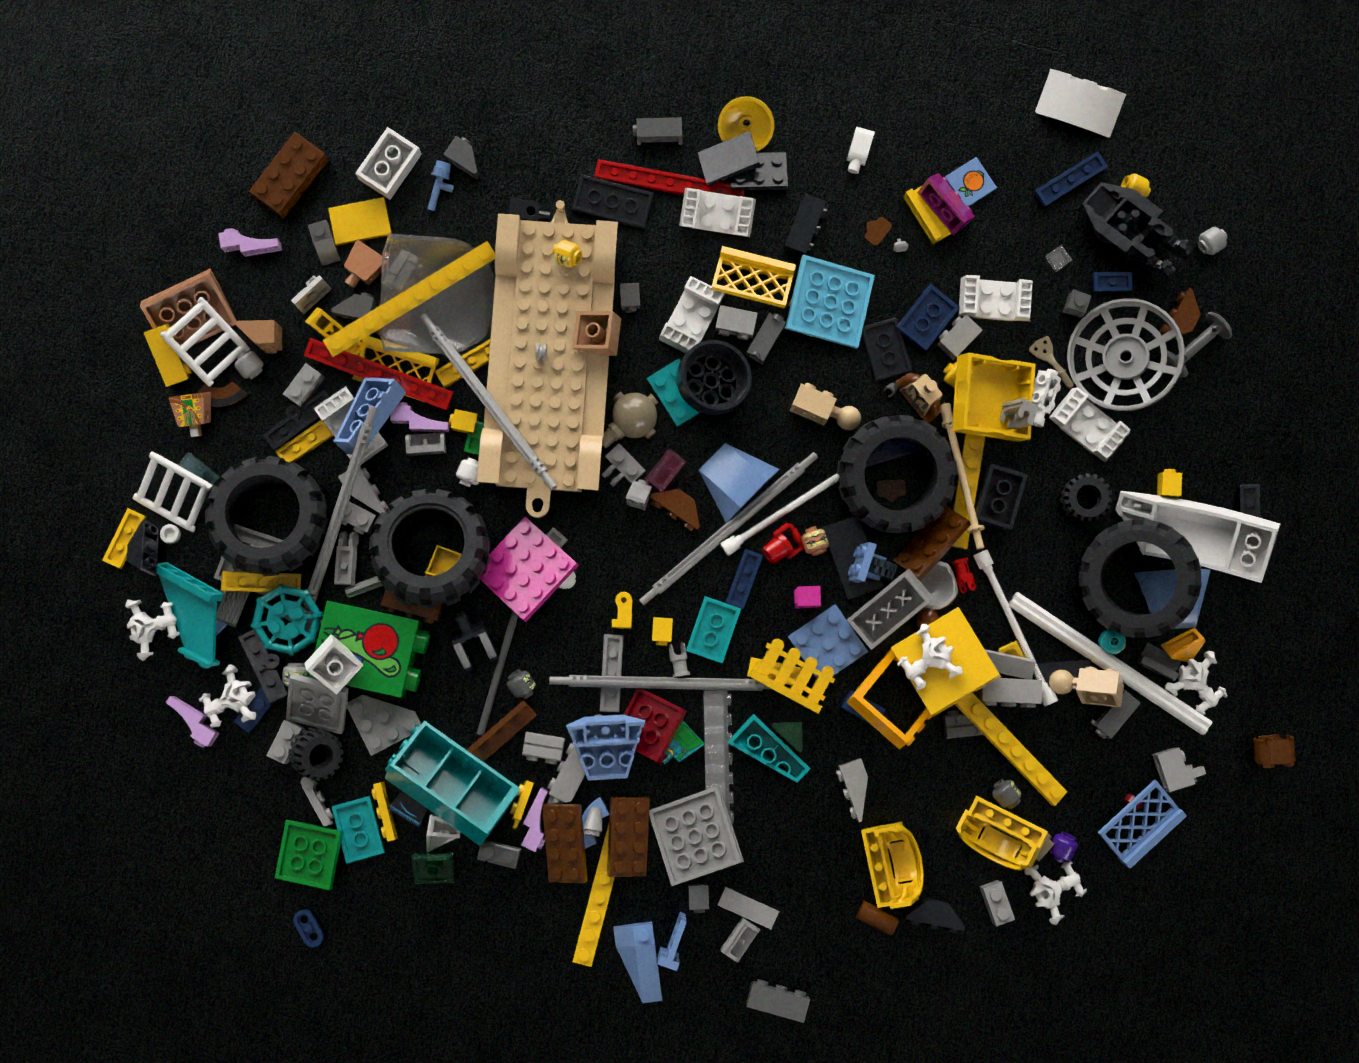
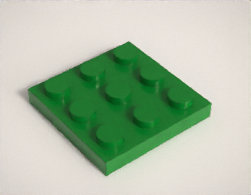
(308, 854)

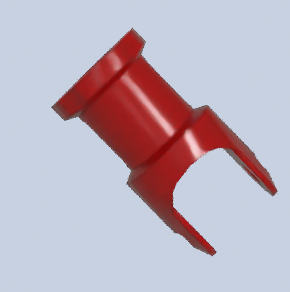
(964, 575)

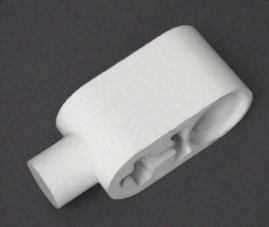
(859, 149)

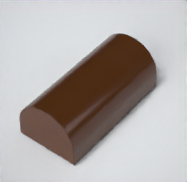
(877, 917)

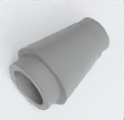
(593, 822)

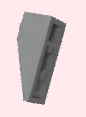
(639, 494)

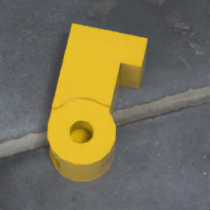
(624, 605)

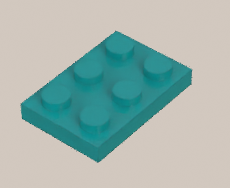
(666, 389)
(713, 629)
(360, 829)

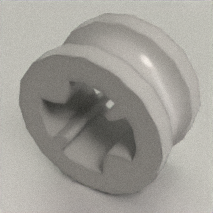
(541, 352)

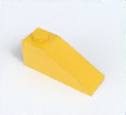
(326, 326)

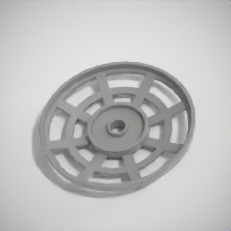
(1124, 343)

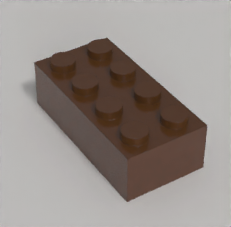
(289, 175)

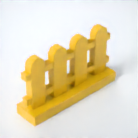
(801, 680)

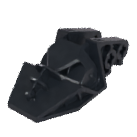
(1121, 215)

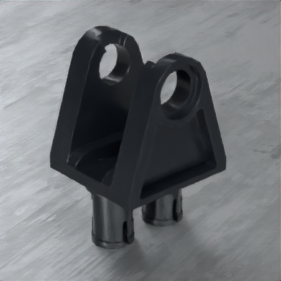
(466, 631)

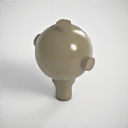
(632, 417)

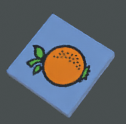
(971, 182)

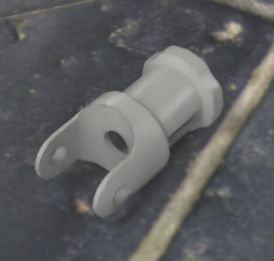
(679, 661)

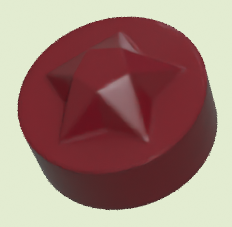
(1129, 798)

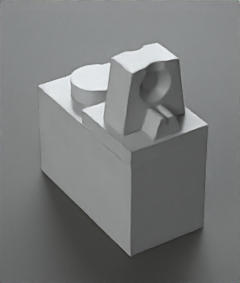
(1173, 771)

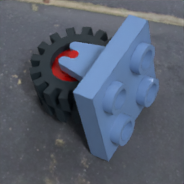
(870, 565)

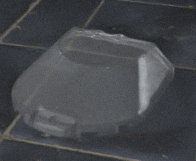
(460, 310)

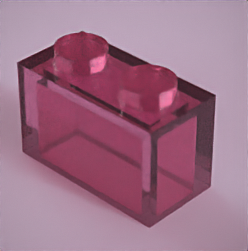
(665, 470)

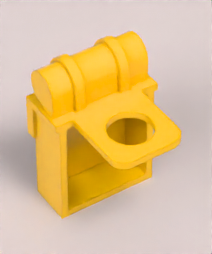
(442, 561)

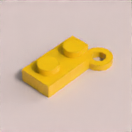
(518, 808)

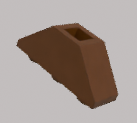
(1185, 314)
(678, 506)

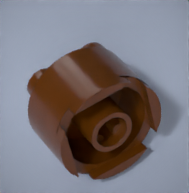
(1274, 750)

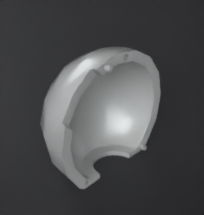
(941, 585)

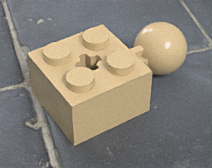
(820, 405)
(1092, 685)

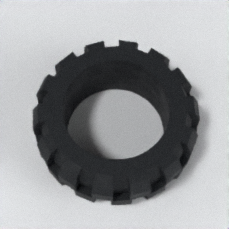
(940, 482)
(237, 486)
(1113, 616)

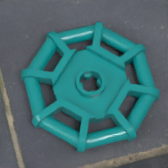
(295, 612)

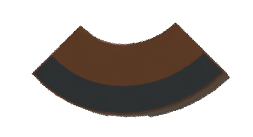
(225, 395)

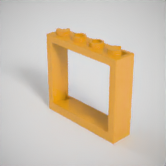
(875, 718)

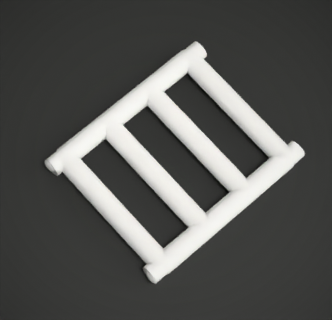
(215, 319)
(188, 478)

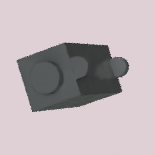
(658, 130)
(766, 337)
(1114, 717)

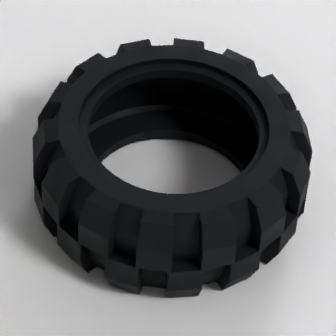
(423, 508)

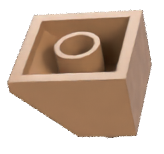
(597, 332)
(264, 333)

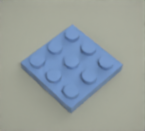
(829, 641)

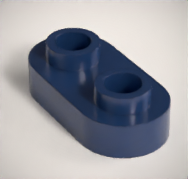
(306, 929)

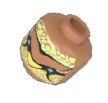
(815, 541)

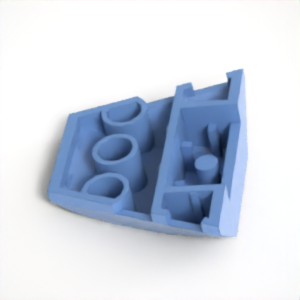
(734, 478)
(1160, 587)
(606, 744)

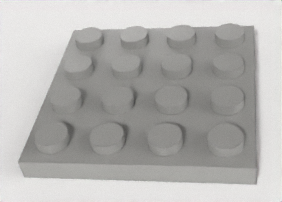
(695, 836)

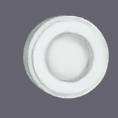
(170, 534)

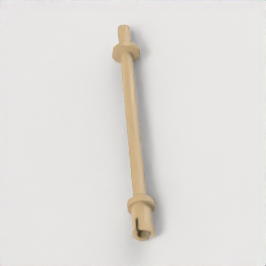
(947, 417)

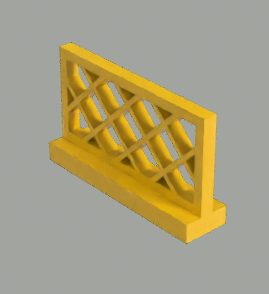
(756, 265)
(414, 357)

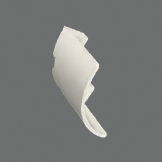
(1080, 102)

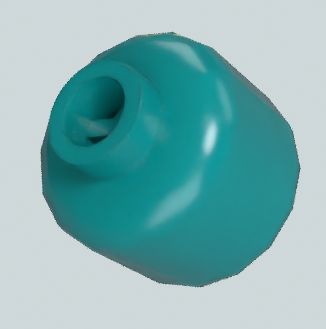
(1105, 641)

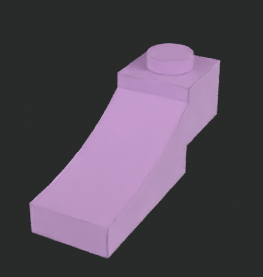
(232, 241)
(404, 415)
(195, 719)
(534, 836)

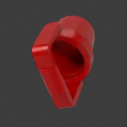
(780, 547)

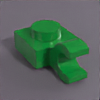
(473, 440)

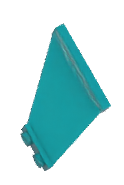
(195, 613)

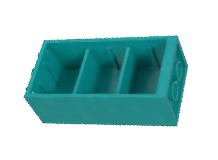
(451, 782)

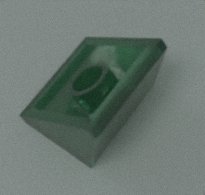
(791, 733)
(433, 867)

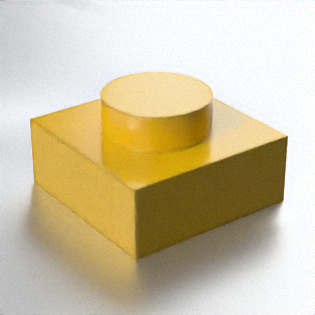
(1012, 649)

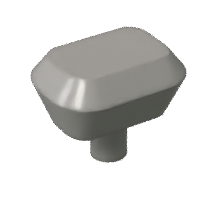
(900, 246)

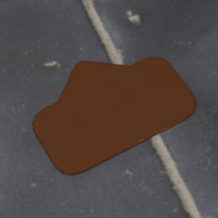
(877, 230)
(891, 489)

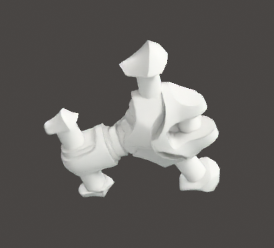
(144, 627)
(934, 654)
(1194, 678)
(234, 696)
(1049, 891)

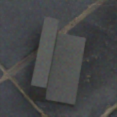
(1158, 662)

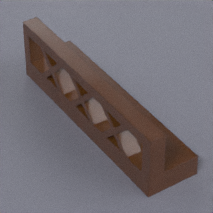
(502, 731)

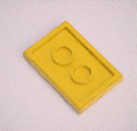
(360, 221)

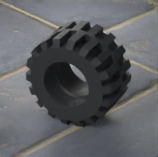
(1101, 494)
(325, 764)

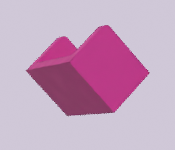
(807, 597)

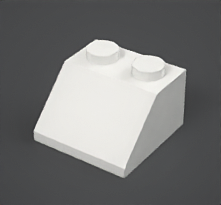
(333, 664)

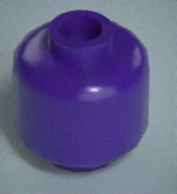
(1063, 847)

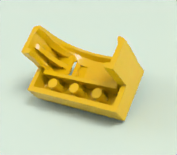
(996, 844)
(906, 864)

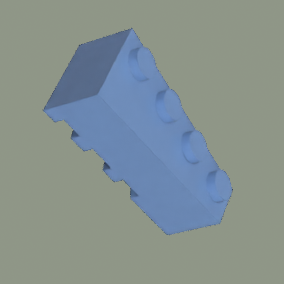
(377, 392)

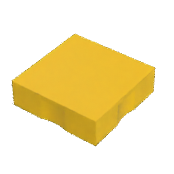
(982, 388)
(968, 653)

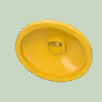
(747, 108)

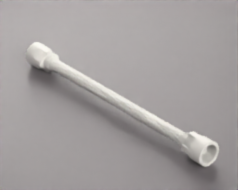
(733, 543)
(984, 562)

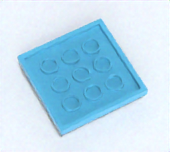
(829, 301)

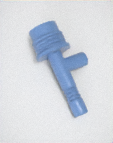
(441, 171)

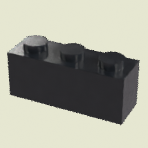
(805, 225)

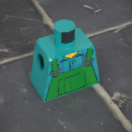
(683, 744)

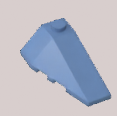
(639, 956)

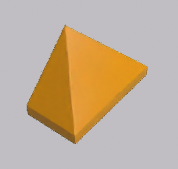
(1184, 646)

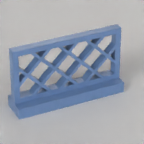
(1148, 837)
(669, 957)

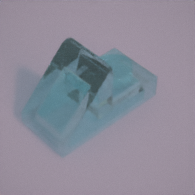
(198, 468)

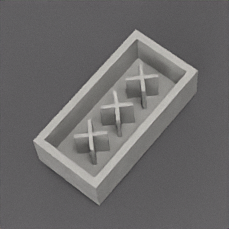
(890, 609)

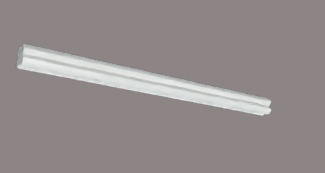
(1108, 661)

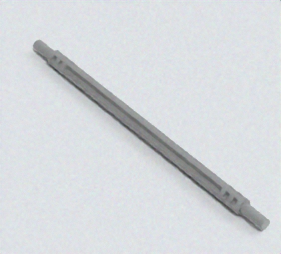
(488, 401)
(341, 505)
(728, 528)
(659, 682)

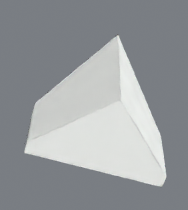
(439, 832)

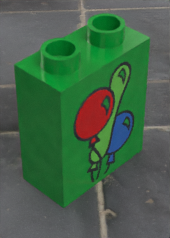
(381, 643)

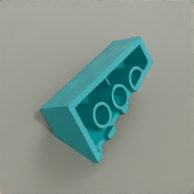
(763, 745)

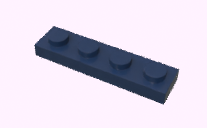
(1070, 179)

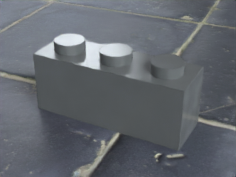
(778, 1000)

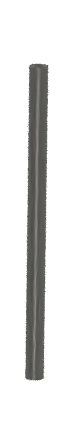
(497, 674)

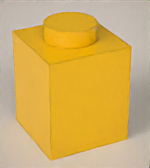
(463, 421)
(1169, 483)
(662, 630)

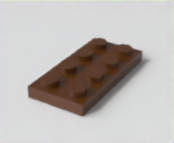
(932, 543)
(628, 836)
(565, 843)

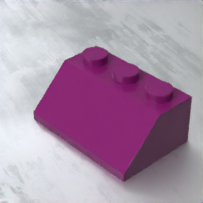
(945, 203)

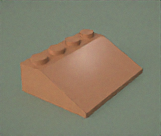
(178, 300)

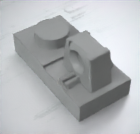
(309, 296)

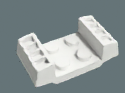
(717, 212)
(995, 299)
(691, 315)
(333, 413)
(1089, 425)

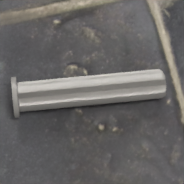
(363, 587)

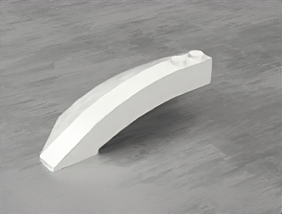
(1219, 536)

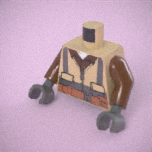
(920, 393)

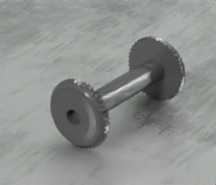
(1215, 323)

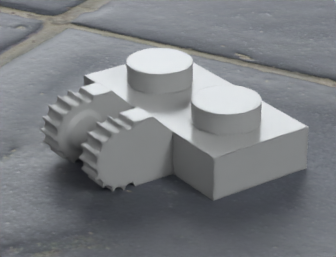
(624, 464)

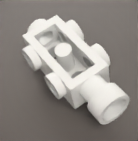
(1045, 394)

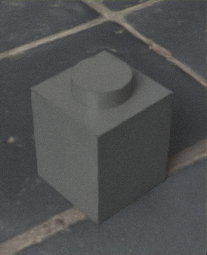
(630, 297)
(1077, 303)
(698, 897)

